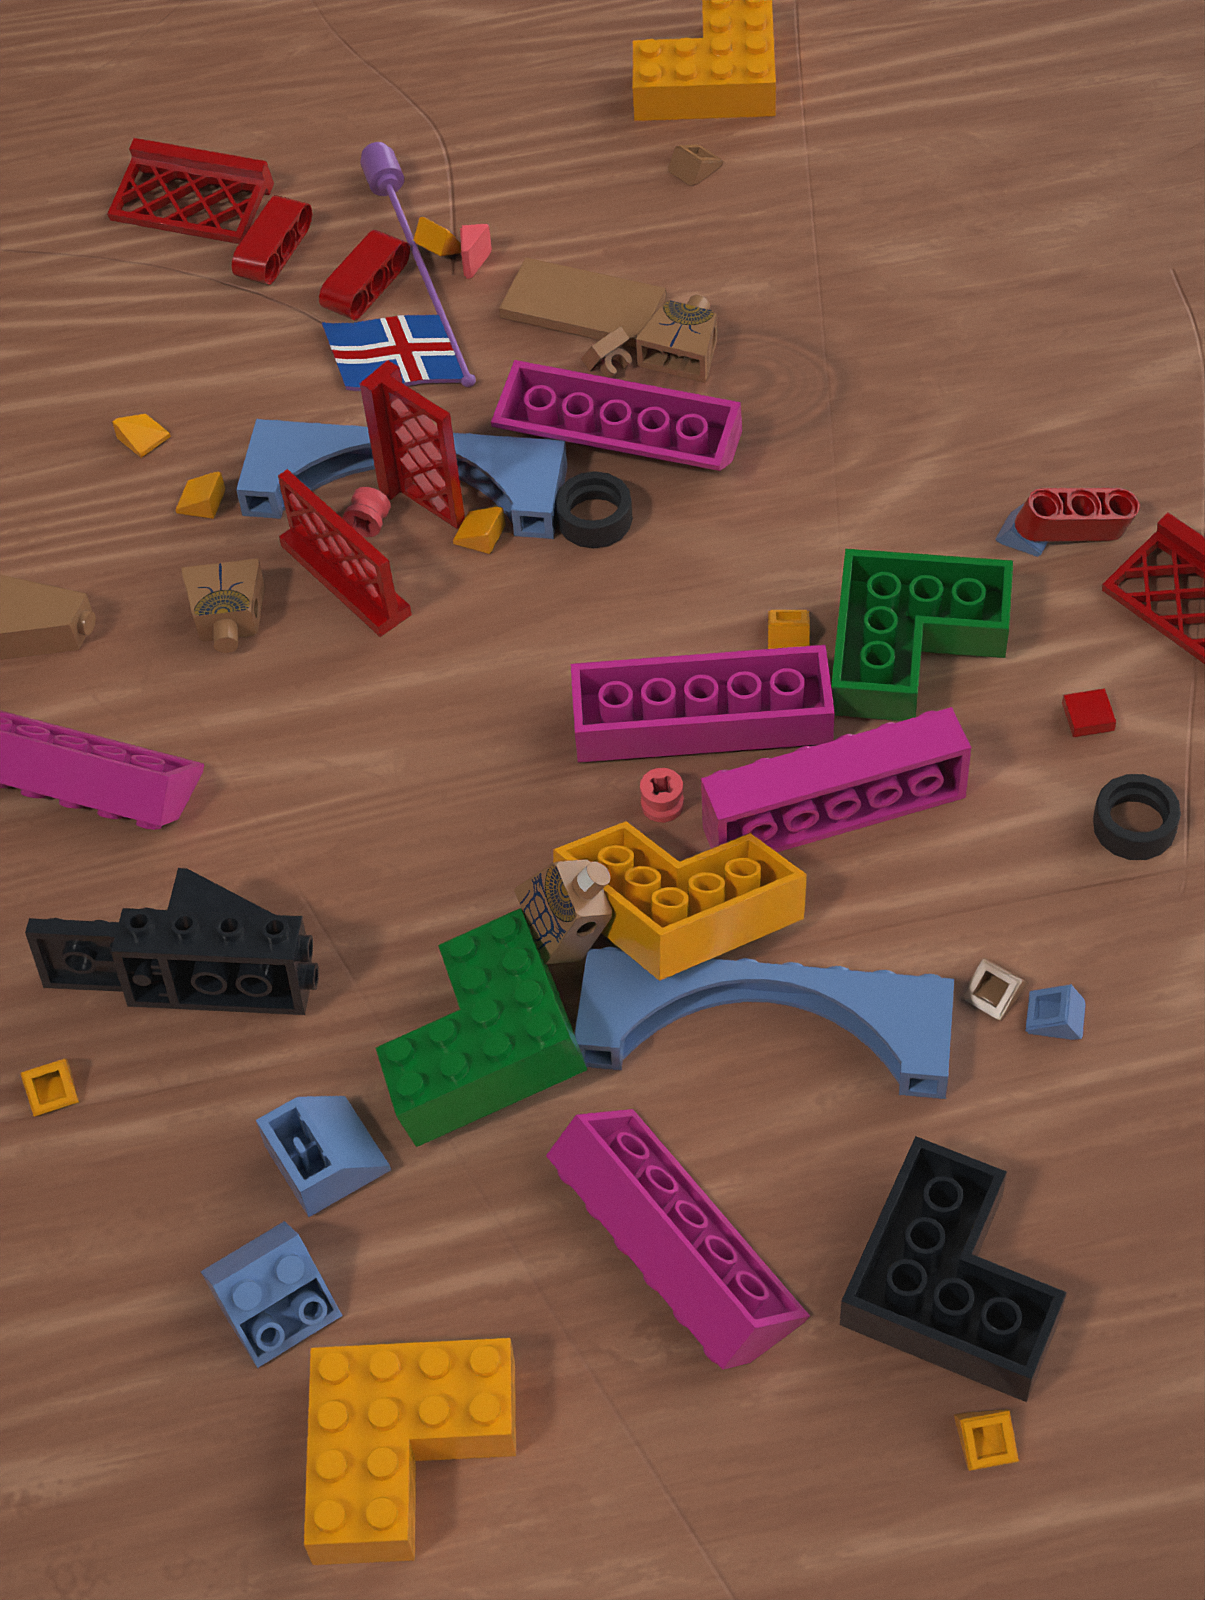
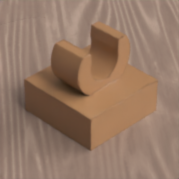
(606, 350)

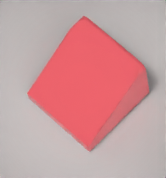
(474, 247)

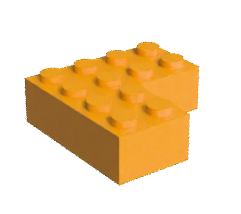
(710, 76)
(691, 909)
(377, 1416)

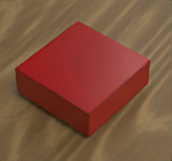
(1089, 712)

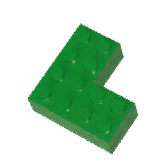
(907, 606)
(493, 1050)

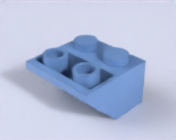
(321, 1149)
(271, 1293)

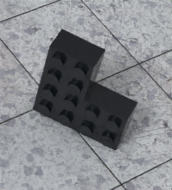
(931, 1291)

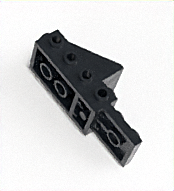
(205, 949)

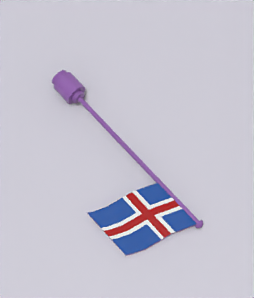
(416, 343)

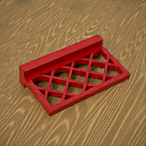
(199, 169)
(410, 445)
(1183, 546)
(340, 557)

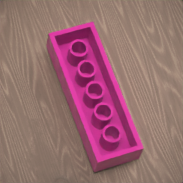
(702, 703)
(840, 783)

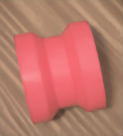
(367, 511)
(664, 805)

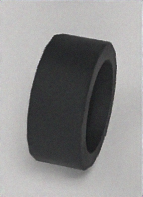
(589, 487)
(1136, 789)

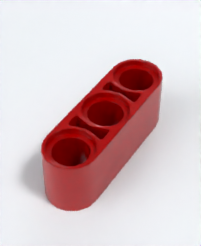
(272, 239)
(364, 274)
(1076, 514)

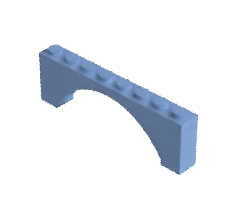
(509, 470)
(893, 1014)

